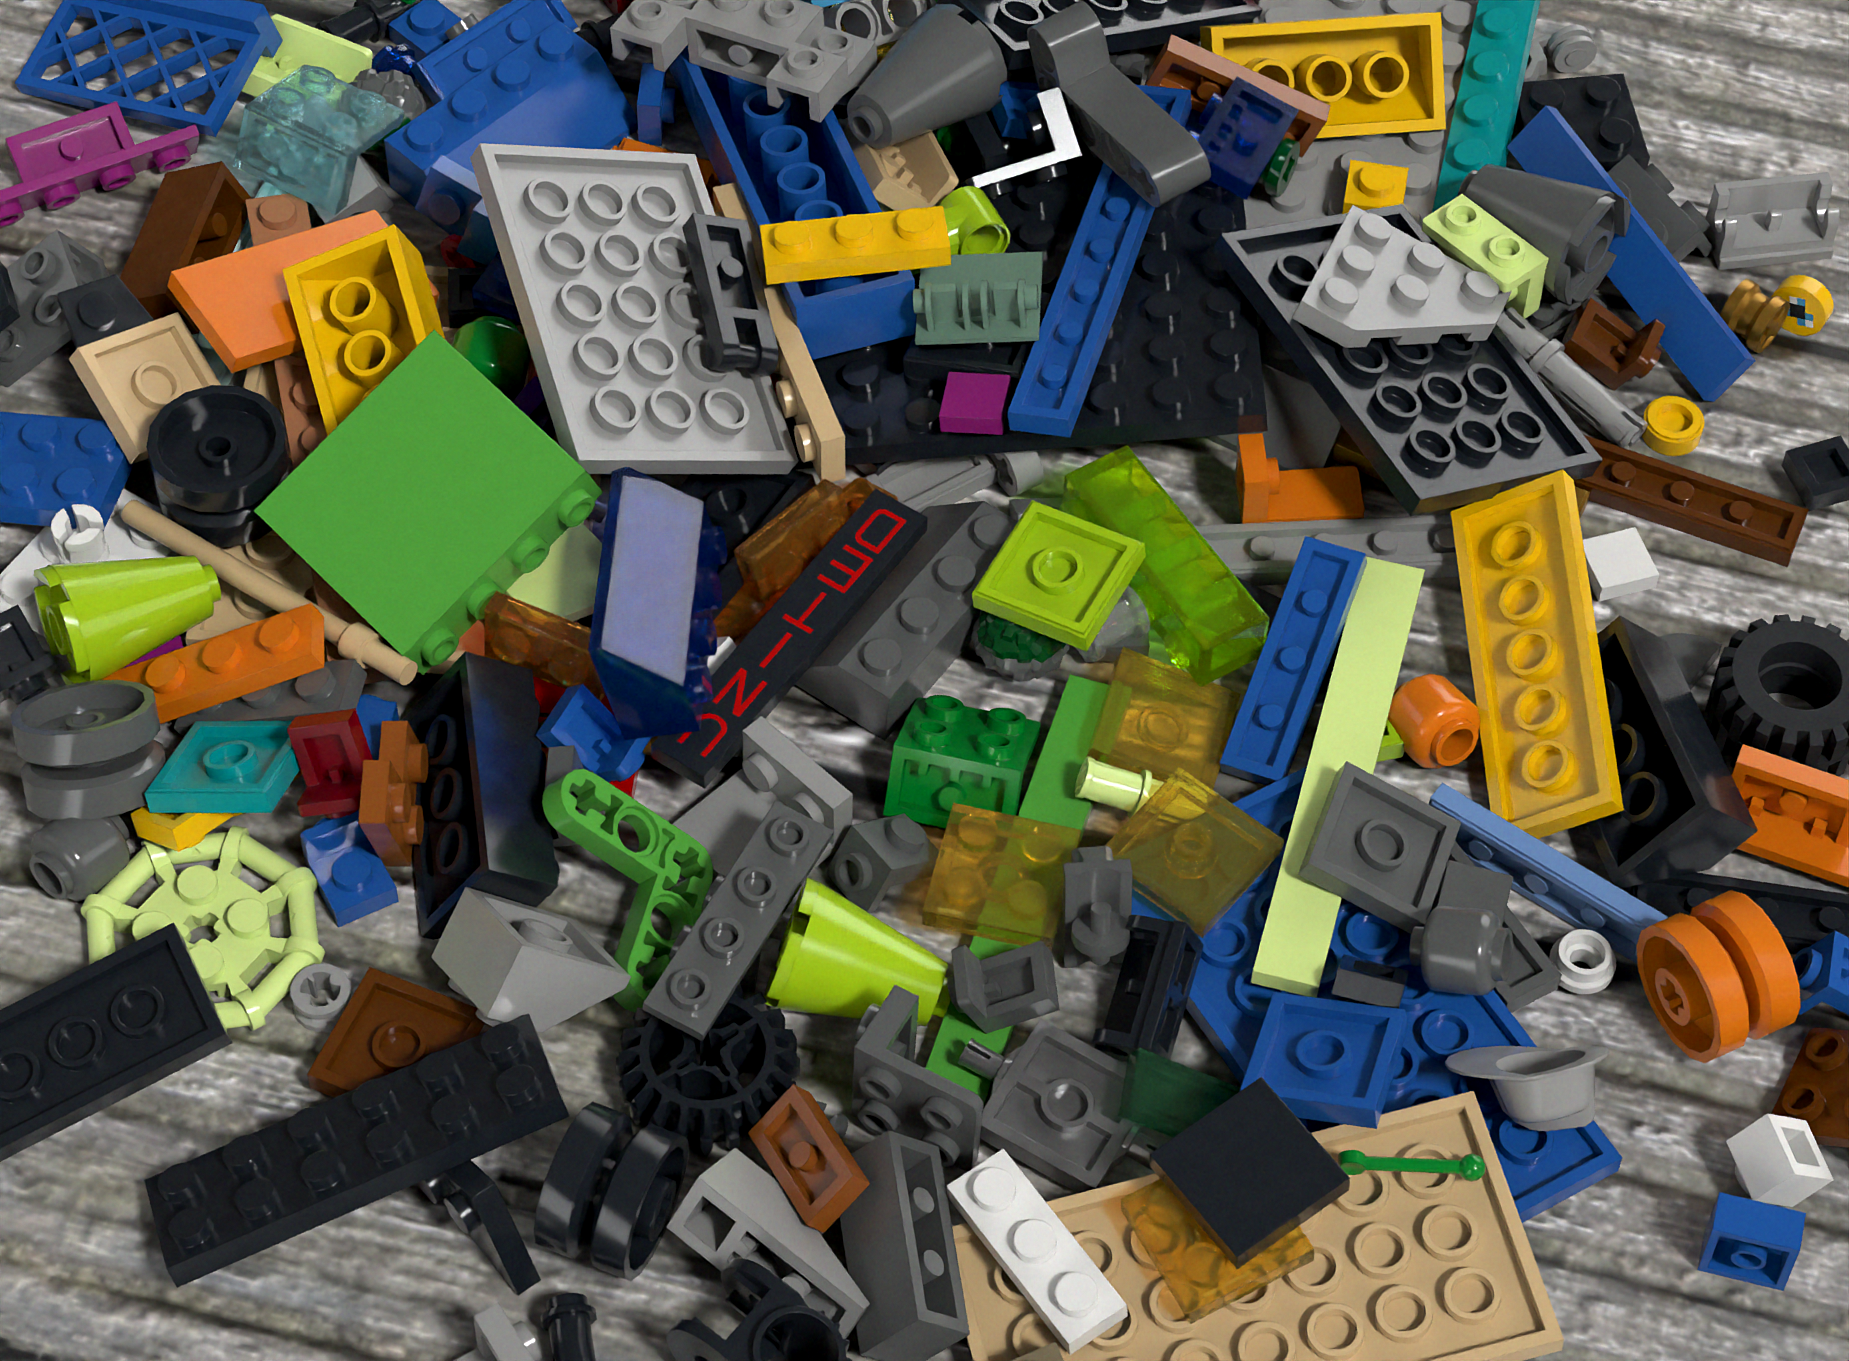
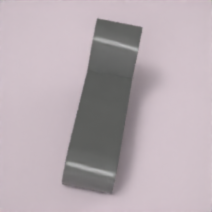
(1111, 112)

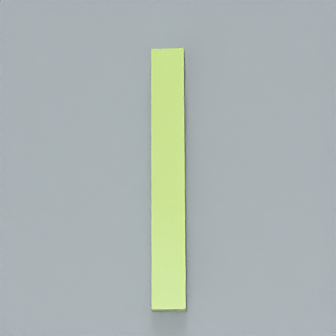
(1348, 730)

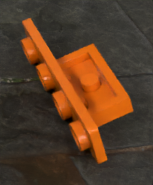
(1797, 814)

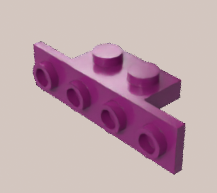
(83, 154)

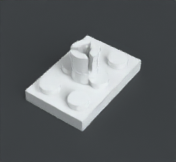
(66, 545)

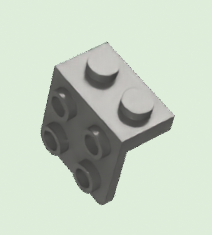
(904, 1097)

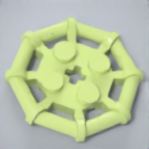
(220, 901)

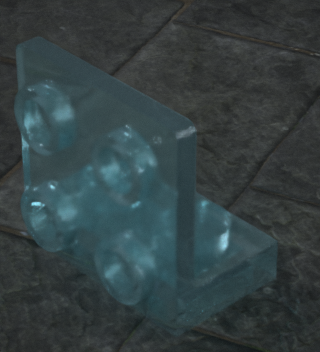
(310, 134)

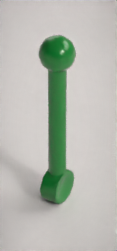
(1354, 1162)

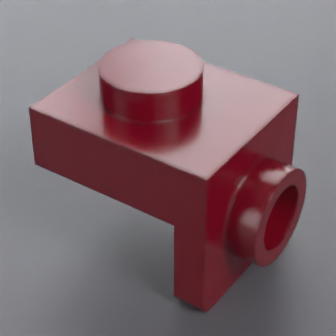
(331, 760)

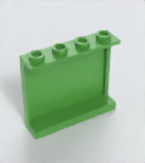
(429, 501)

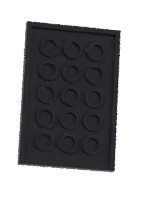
(1431, 418)

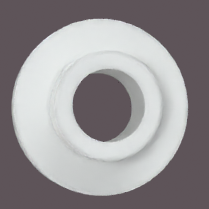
(1588, 948)

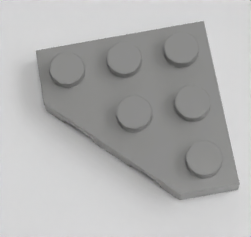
(1395, 287)

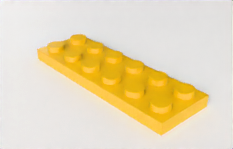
(1536, 658)

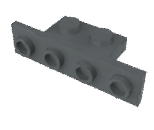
(736, 920)

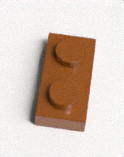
(808, 1158)

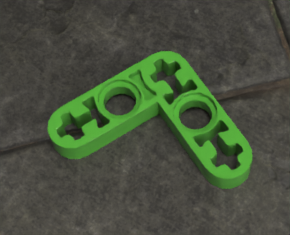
(649, 866)

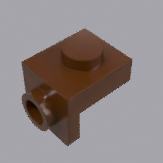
(1610, 346)

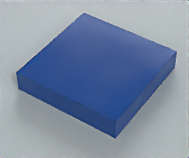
(1329, 1057)

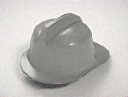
(1537, 1085)

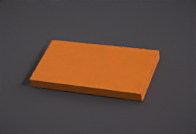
(244, 298)

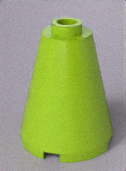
(120, 609)
(845, 959)

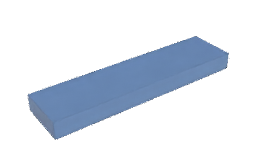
(1547, 874)

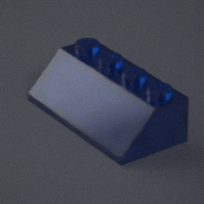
(656, 606)

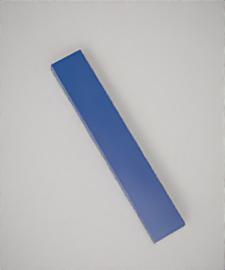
(1643, 267)

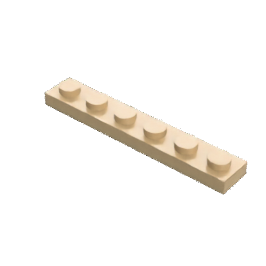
(798, 385)

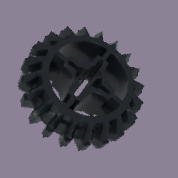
(703, 1100)

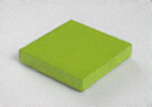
(1059, 575)

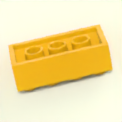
(1370, 69)
(360, 316)

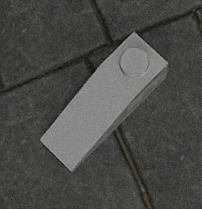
(748, 1215)

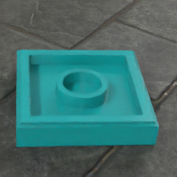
(226, 769)

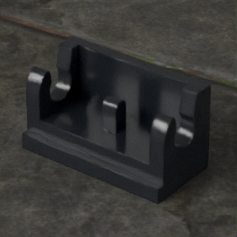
(1150, 988)

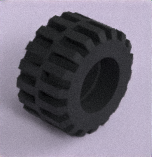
(1789, 660)

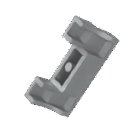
(753, 40)

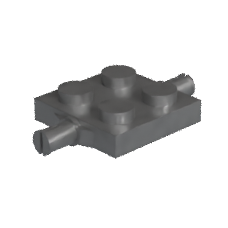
(1058, 1107)

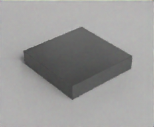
(1380, 848)

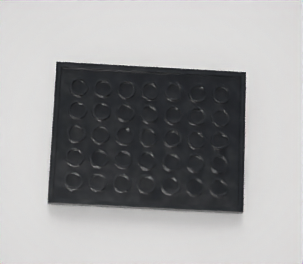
(1171, 368)

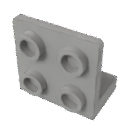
(770, 772)

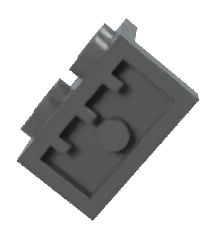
(36, 279)

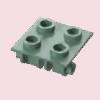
(980, 299)

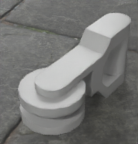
(1568, 47)

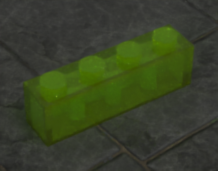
(1186, 588)

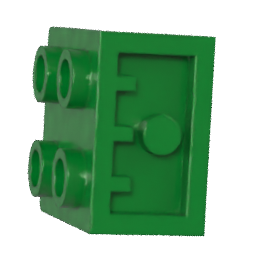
(958, 757)

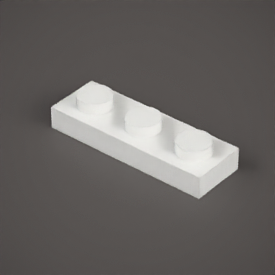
(1037, 1251)

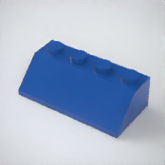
(538, 95)

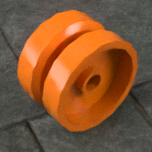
(1718, 976)

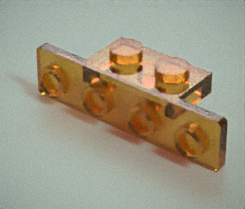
(785, 548)

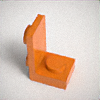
(1292, 495)

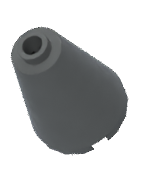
(929, 80)
(1559, 219)

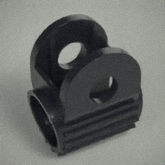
(774, 1327)

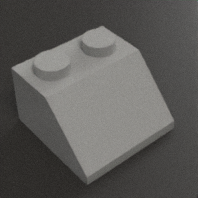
(523, 961)

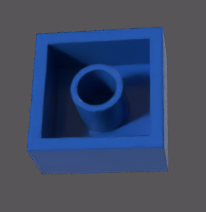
(1751, 1241)

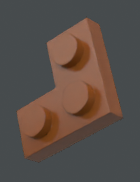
(389, 794)

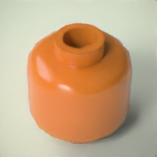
(1434, 721)

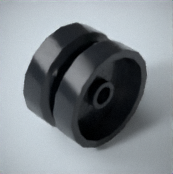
(217, 461)
(611, 1191)

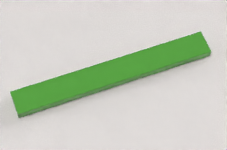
(1048, 800)

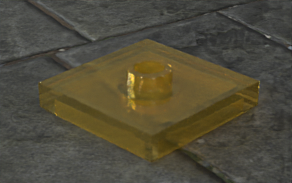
(1194, 851)

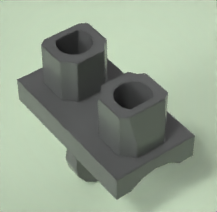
(1095, 907)

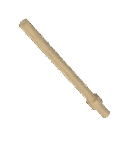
(352, 640)

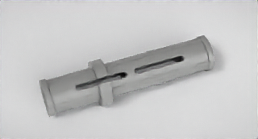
(1572, 383)

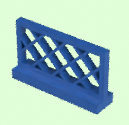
(208, 23)

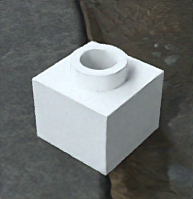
(1778, 1160)

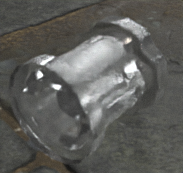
(1125, 620)

